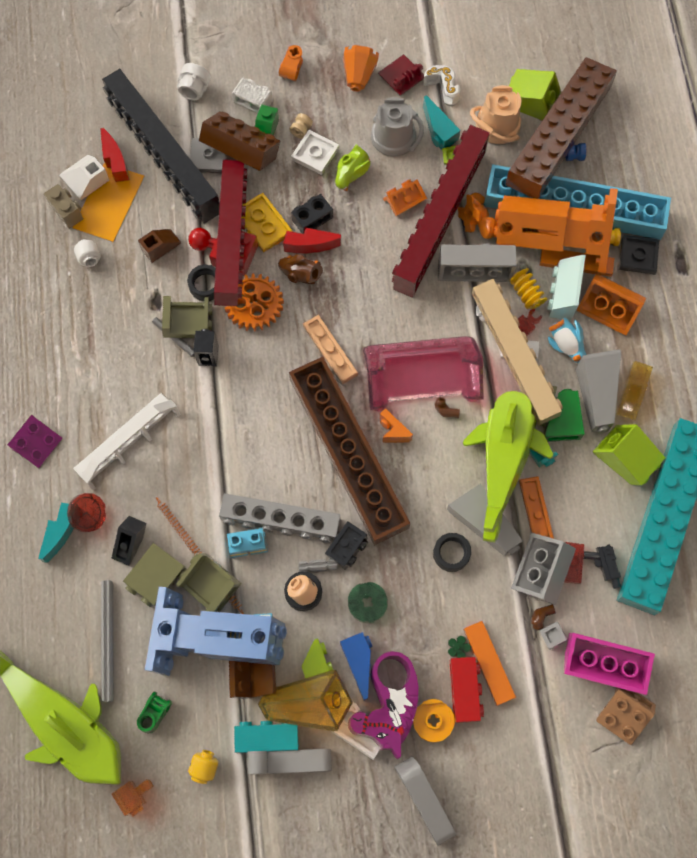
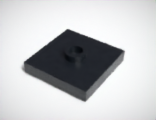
(639, 254)

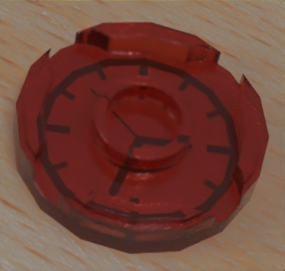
(86, 512)

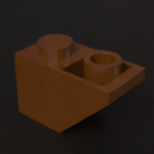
(158, 243)

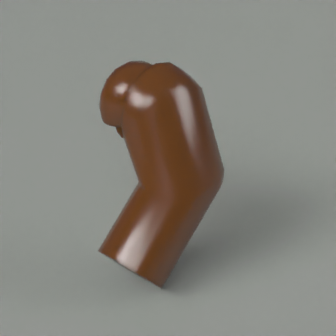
(444, 410)
(540, 614)

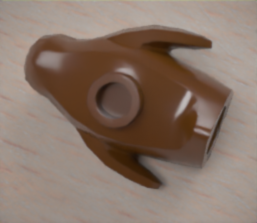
(300, 269)

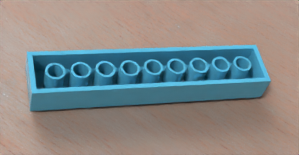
(634, 211)

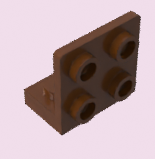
(251, 679)

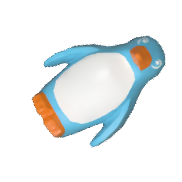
(568, 339)

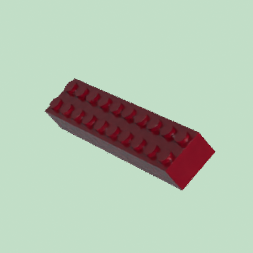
(440, 211)

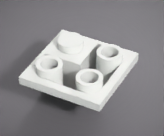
(85, 176)

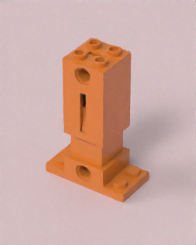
(556, 224)

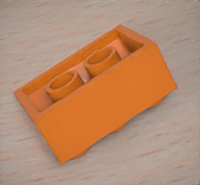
(611, 304)

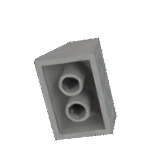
(543, 568)

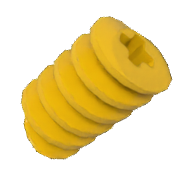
(526, 289)

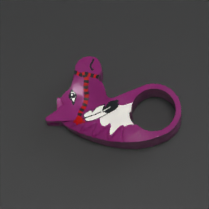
(398, 708)

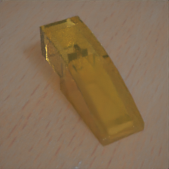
(634, 390)

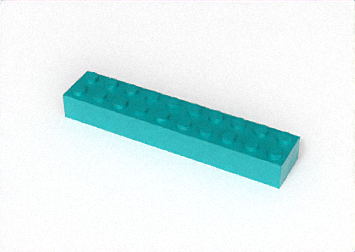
(663, 523)

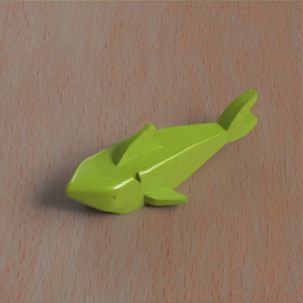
(65, 728)

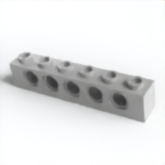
(233, 503)

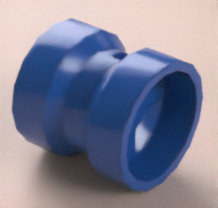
(577, 152)

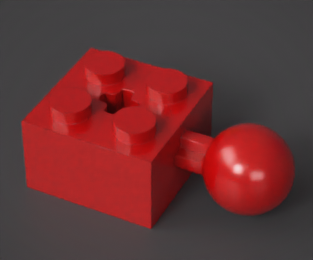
(201, 240)

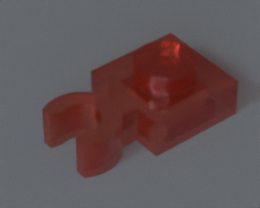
(527, 324)

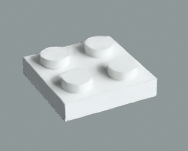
(315, 152)

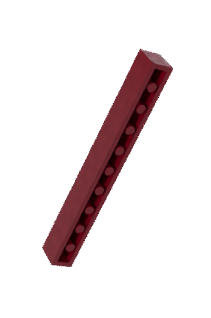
(230, 235)

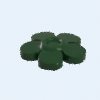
(458, 647)

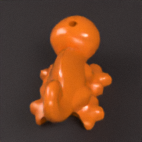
(477, 213)

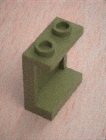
(185, 318)
(151, 572)
(208, 582)

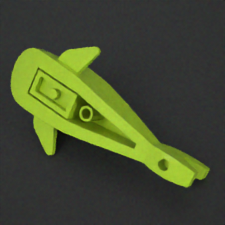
(508, 441)

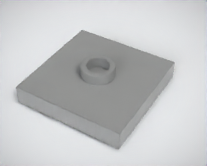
(205, 157)

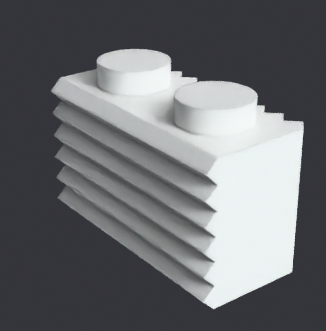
(252, 95)

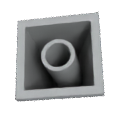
(599, 387)

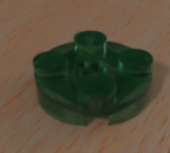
(379, 602)

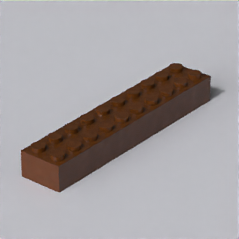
(560, 128)
(349, 451)

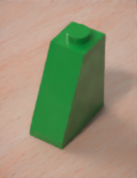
(569, 423)

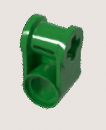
(153, 711)

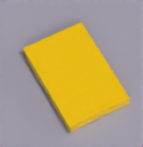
(265, 222)

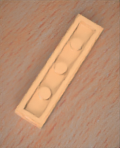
(330, 349)

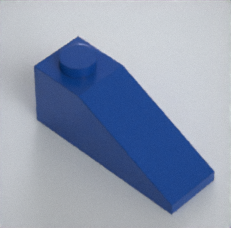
(358, 657)

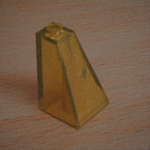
(309, 702)

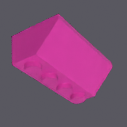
(608, 663)

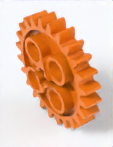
(262, 289)

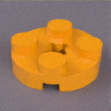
(443, 727)

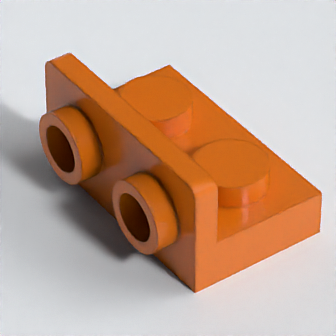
(405, 197)

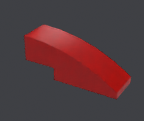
(113, 157)
(311, 241)

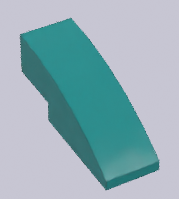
(56, 535)

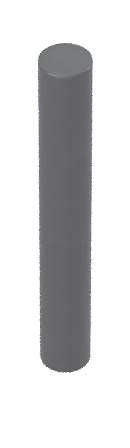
(179, 341)

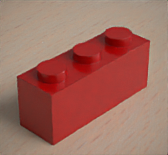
(466, 689)

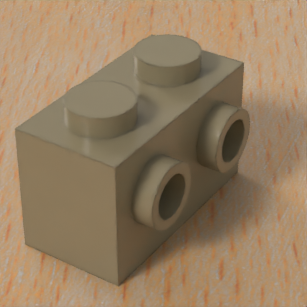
(64, 207)

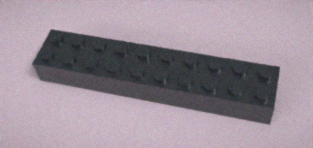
(162, 146)

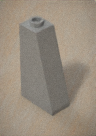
(471, 511)

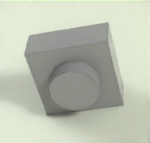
(553, 635)

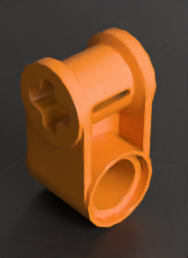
(292, 63)

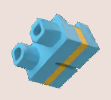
(247, 541)

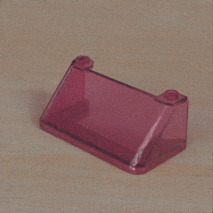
(423, 370)

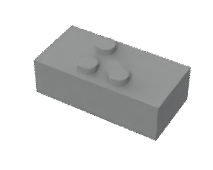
(476, 262)

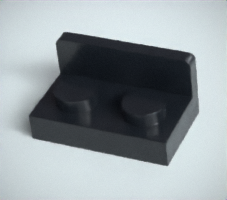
(347, 545)

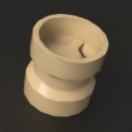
(301, 125)

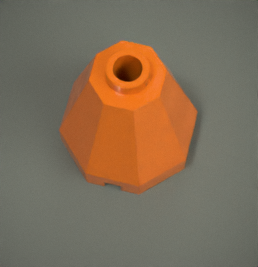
(359, 66)

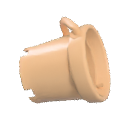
(500, 115)

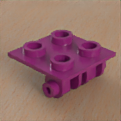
(34, 441)

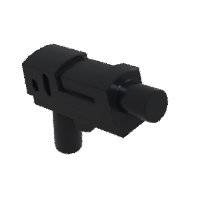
(606, 559)

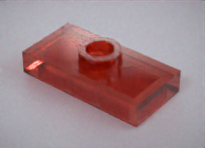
(574, 573)

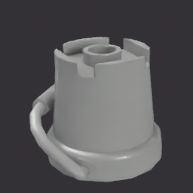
(394, 128)

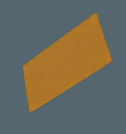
(108, 206)

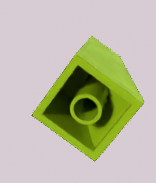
(537, 91)
(630, 453)

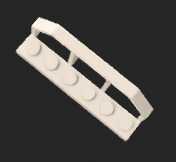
(124, 438)

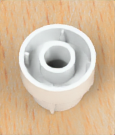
(193, 81)

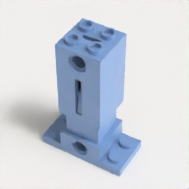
(210, 635)

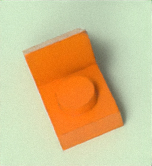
(398, 432)

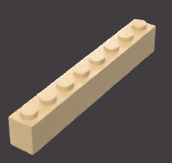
(516, 351)

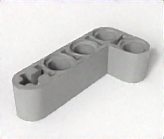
(289, 761)
(425, 800)

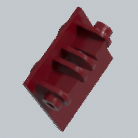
(402, 74)

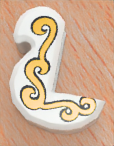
(446, 77)

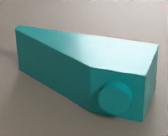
(441, 128)

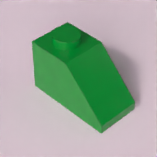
(267, 119)

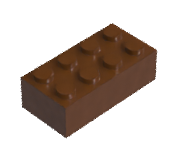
(239, 140)

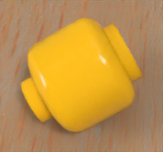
(203, 767)

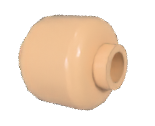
(302, 590)

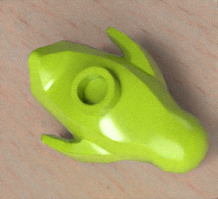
(352, 167)

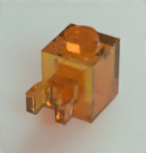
(130, 797)

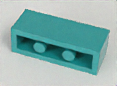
(265, 737)

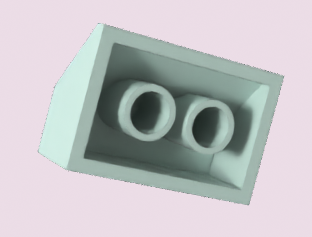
(566, 287)

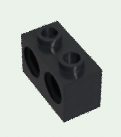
(315, 217)

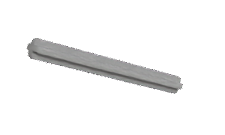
(107, 664)

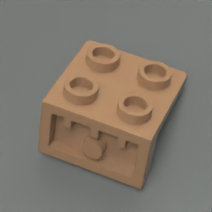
(627, 714)

